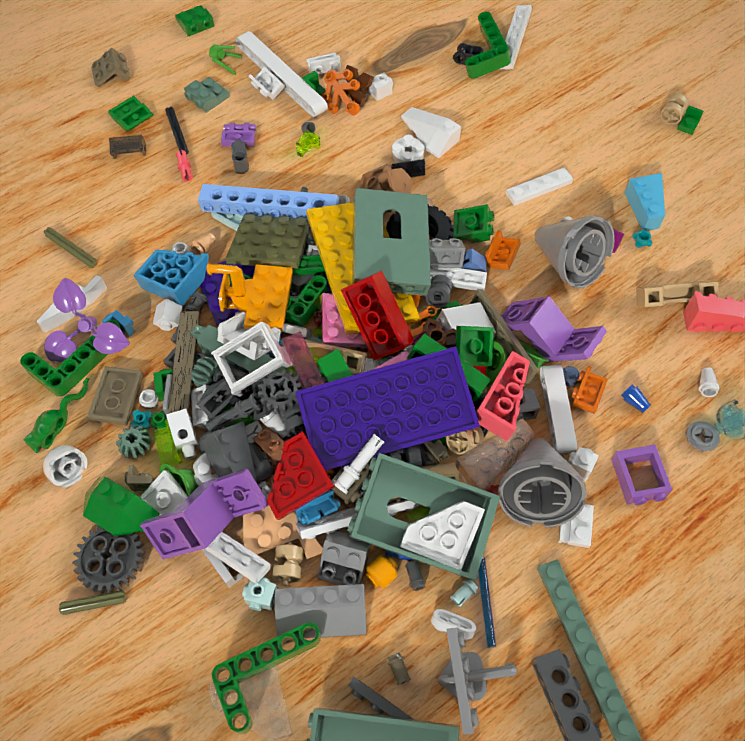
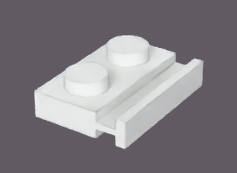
(578, 530)

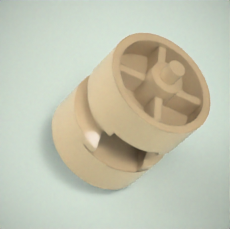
(674, 108)
(465, 441)
(288, 560)

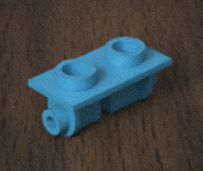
(323, 503)

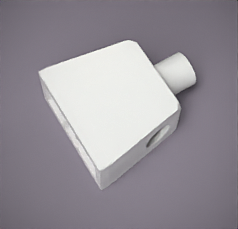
(183, 433)

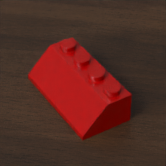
(377, 315)

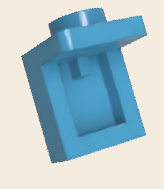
(125, 322)

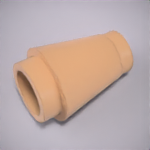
(203, 244)

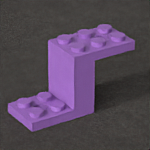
(551, 331)
(204, 514)

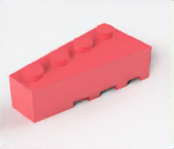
(714, 314)
(502, 402)

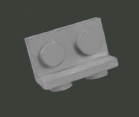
(446, 253)

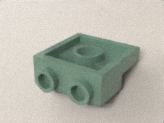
(206, 94)

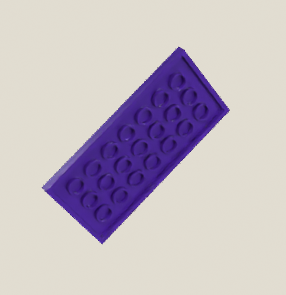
(396, 402)

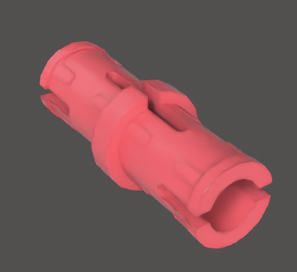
(184, 165)

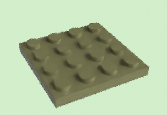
(269, 241)

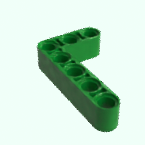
(492, 59)
(301, 304)
(77, 361)
(258, 666)

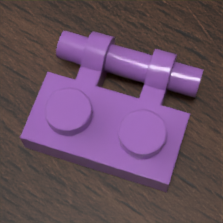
(233, 131)

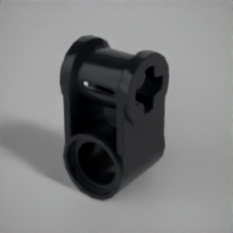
(467, 52)

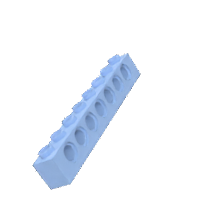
(261, 201)

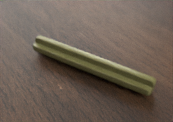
(70, 247)

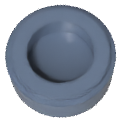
(571, 375)

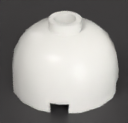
(64, 465)

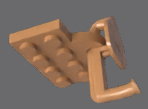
(388, 180)

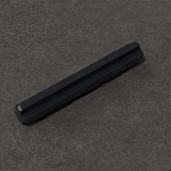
(176, 130)

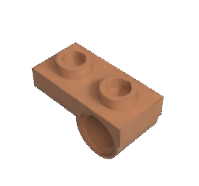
(270, 444)

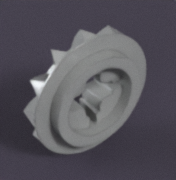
(708, 431)

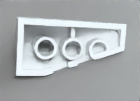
(434, 131)

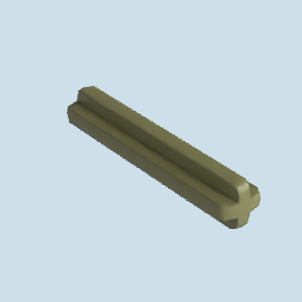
(92, 602)

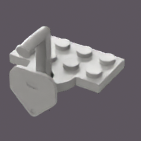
(467, 678)

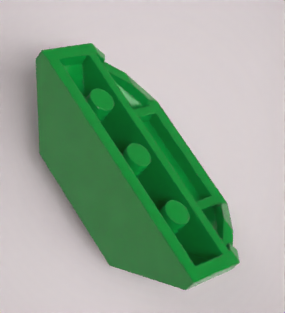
(116, 508)

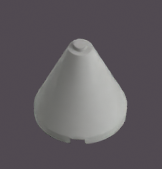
(577, 248)
(542, 487)

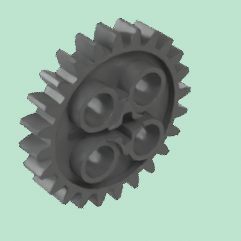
(90, 556)

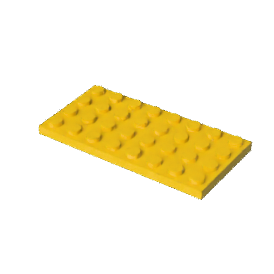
(334, 239)

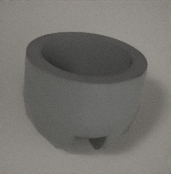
(308, 126)

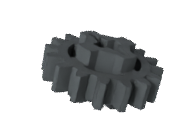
(276, 382)

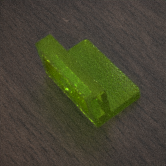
(166, 448)

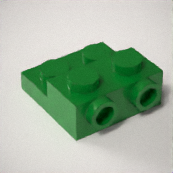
(195, 20)
(473, 223)
(475, 345)

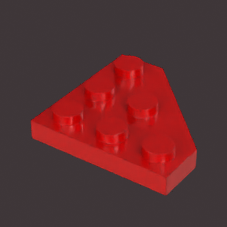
(297, 477)

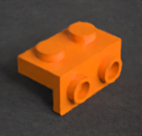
(502, 251)
(589, 392)

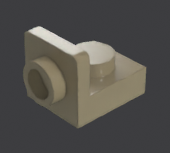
(138, 482)

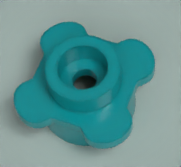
(642, 239)
(145, 422)

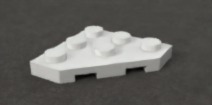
(445, 534)

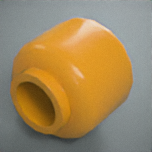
(381, 571)

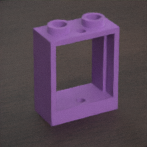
(636, 455)

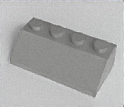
(334, 610)

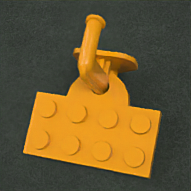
(260, 298)

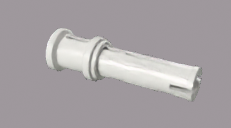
(352, 471)

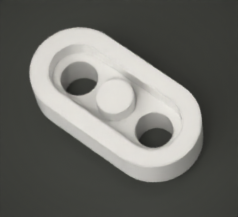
(444, 620)

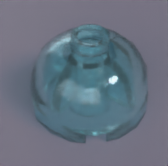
(731, 421)

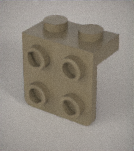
(108, 64)

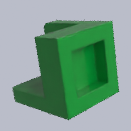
(313, 81)

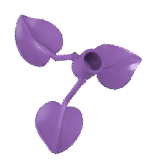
(108, 336)

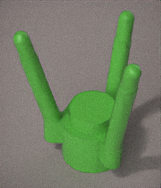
(217, 53)

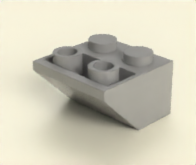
(343, 559)

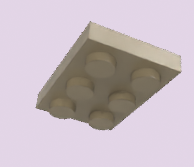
(115, 395)

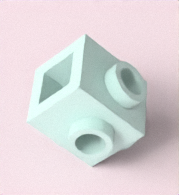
(260, 594)

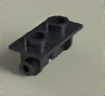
(412, 168)

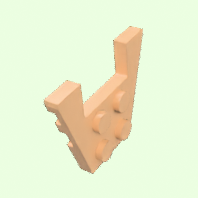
(265, 532)

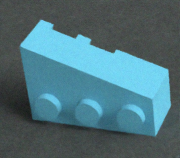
(647, 200)

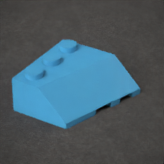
(172, 274)

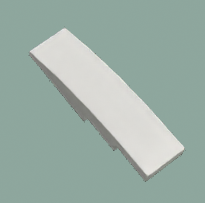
(53, 317)

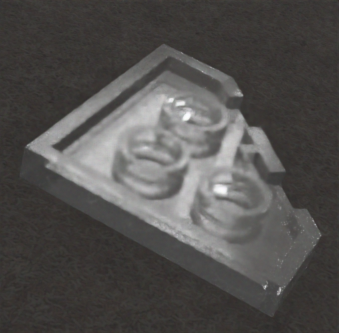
(265, 703)

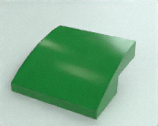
(130, 113)

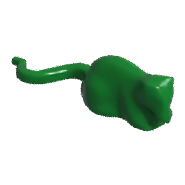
(52, 422)

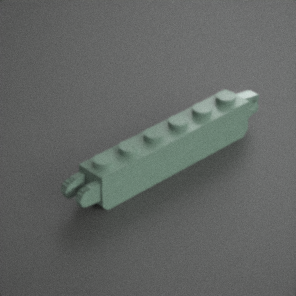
(208, 343)

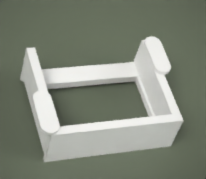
(280, 353)

